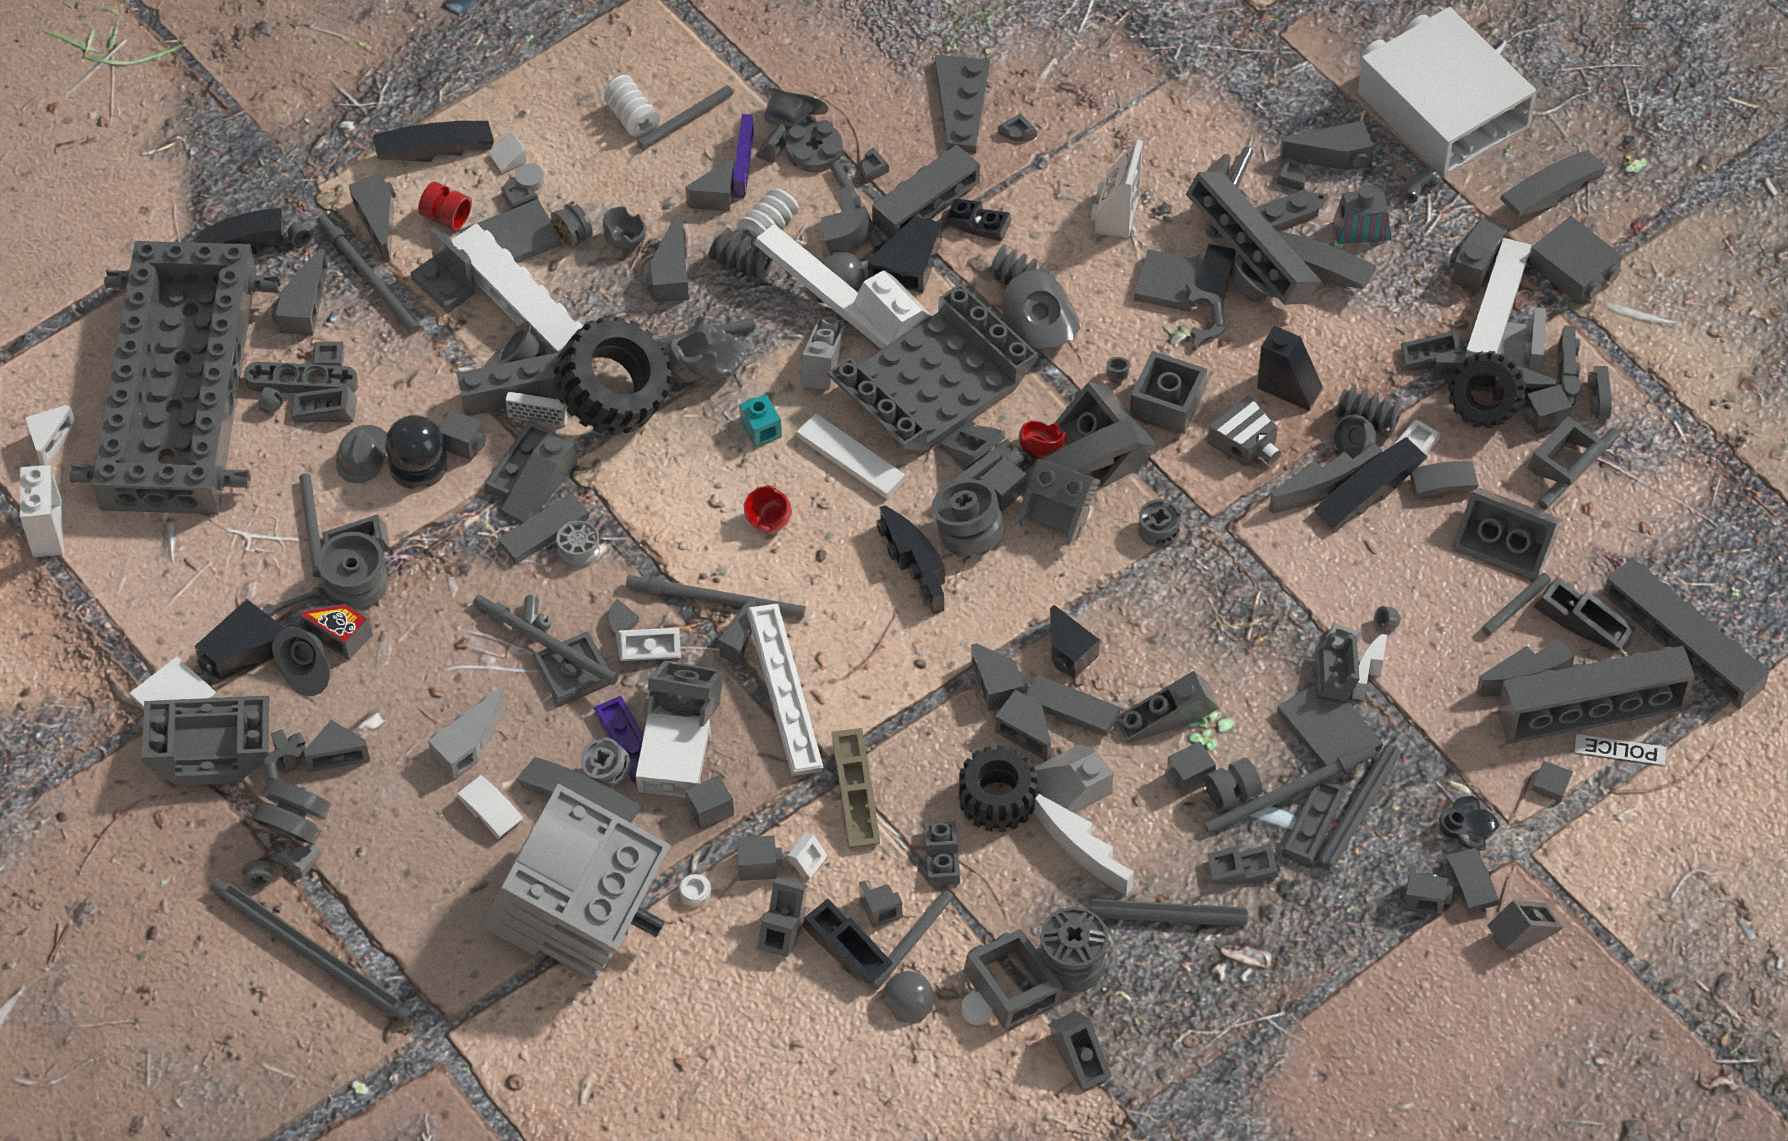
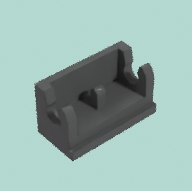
(1337, 667)

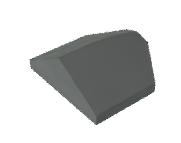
(971, 442)

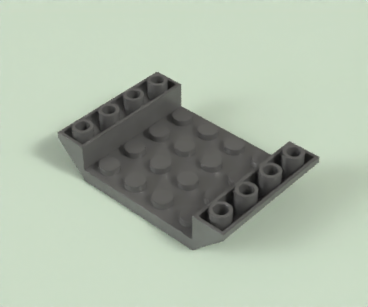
(938, 372)

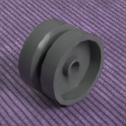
(968, 517)
(353, 570)
(289, 815)

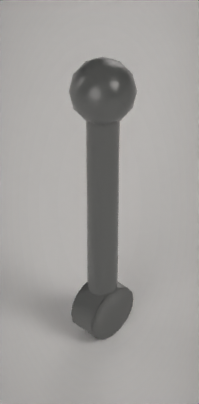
(269, 609)

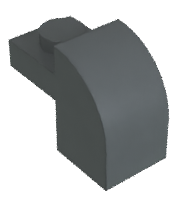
(848, 228)
(784, 919)

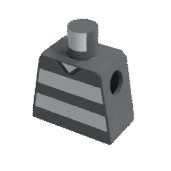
(1245, 433)

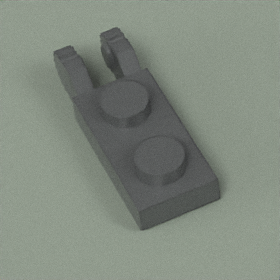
(1567, 367)

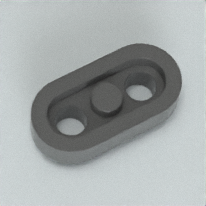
(1601, 400)

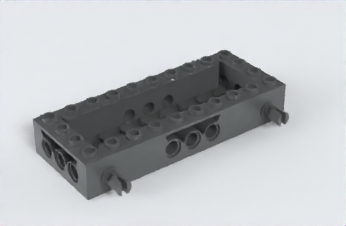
(147, 382)

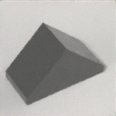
(713, 189)
(335, 748)

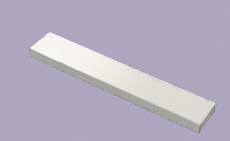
(818, 280)
(1499, 297)
(785, 690)

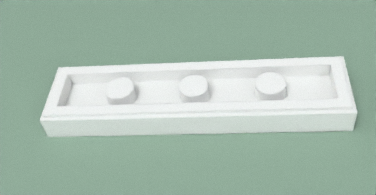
(851, 456)

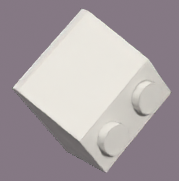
(889, 306)

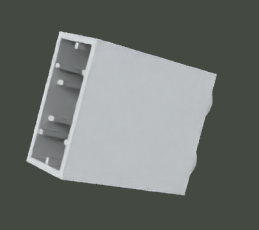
(1445, 91)

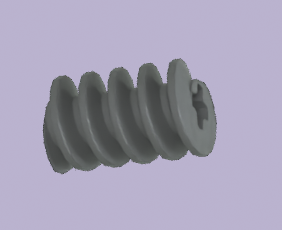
(740, 254)
(1008, 266)
(1369, 408)

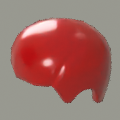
(1040, 439)
(767, 509)

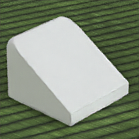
(508, 153)

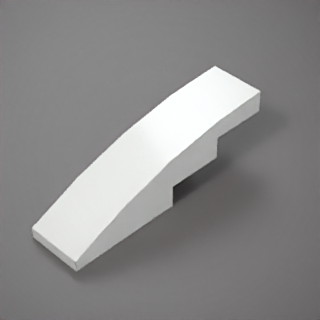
(1076, 838)

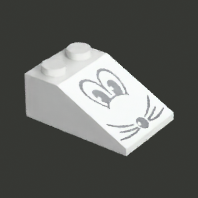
(1119, 195)

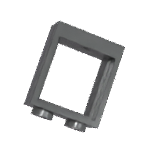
(1025, 1004)

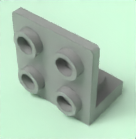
(1525, 341)

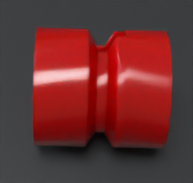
(447, 206)

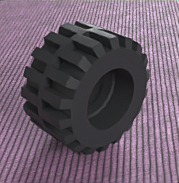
(1465, 403)
(997, 767)

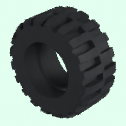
(631, 349)

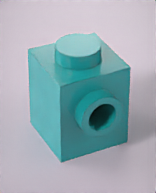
(760, 420)

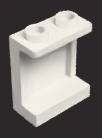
(671, 754)

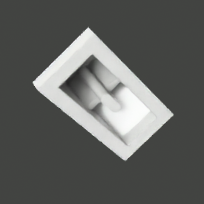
(50, 431)

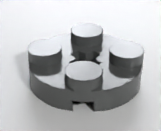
(809, 133)

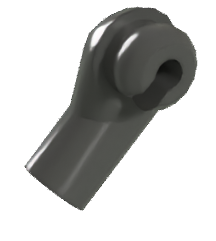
(1418, 181)
(531, 615)

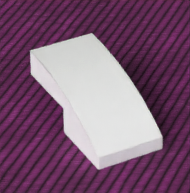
(1370, 665)
(490, 806)

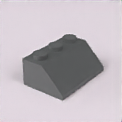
(1095, 409)
(1506, 533)

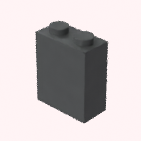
(1575, 260)

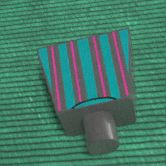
(1362, 216)

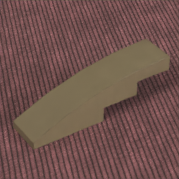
(855, 788)

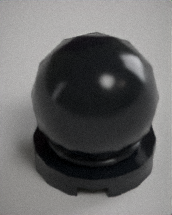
(416, 451)

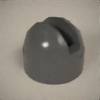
(299, 234)
(1117, 369)
(270, 400)
(1386, 618)

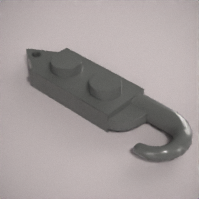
(1292, 209)

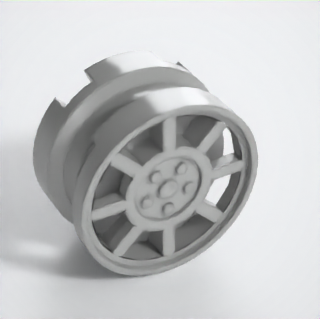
(577, 545)
(604, 761)

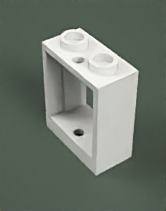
(41, 510)

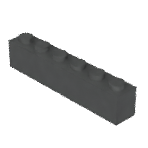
(1253, 238)
(1678, 624)

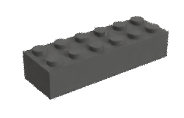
(1595, 694)

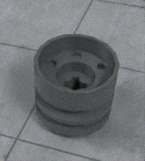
(1075, 947)

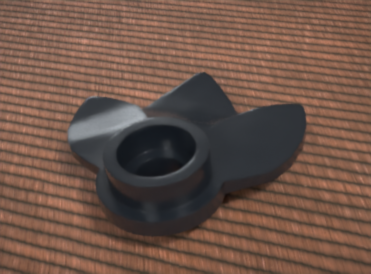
(1468, 822)

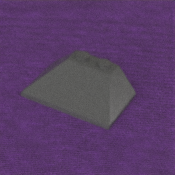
(205, 738)

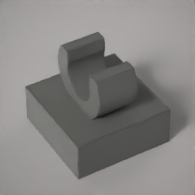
(280, 740)

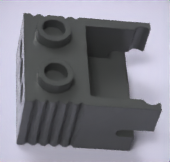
(1058, 498)
(684, 688)

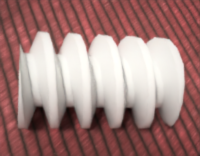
(631, 106)
(772, 209)

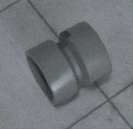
(1235, 783)

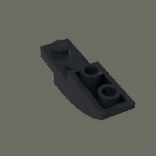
(914, 551)

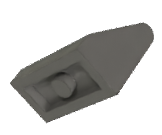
(1572, 432)

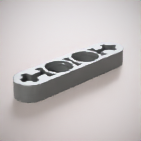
(302, 374)

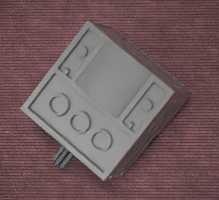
(577, 884)

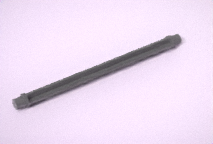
(312, 951)

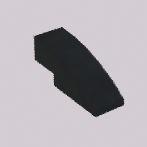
(252, 228)
(1584, 615)
(846, 942)

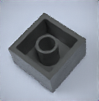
(1168, 392)

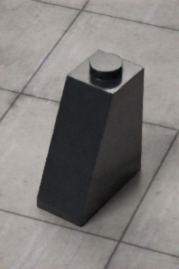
(909, 254)
(1288, 369)
(238, 641)

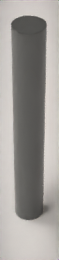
(1516, 604)

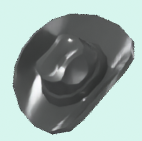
(1039, 310)

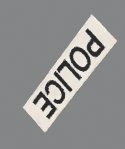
(1620, 749)

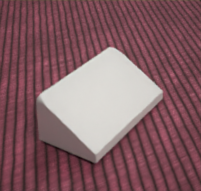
(648, 644)

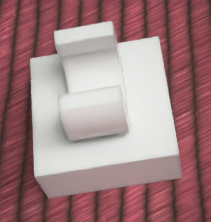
(806, 855)

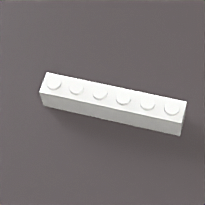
(515, 289)

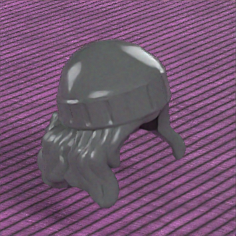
(704, 354)

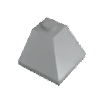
(1075, 778)

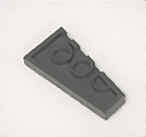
(962, 95)

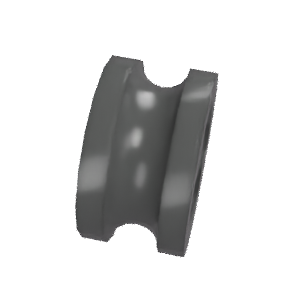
(256, 874)

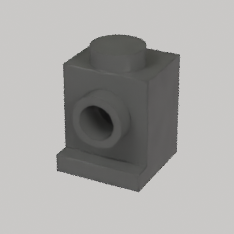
(1427, 893)

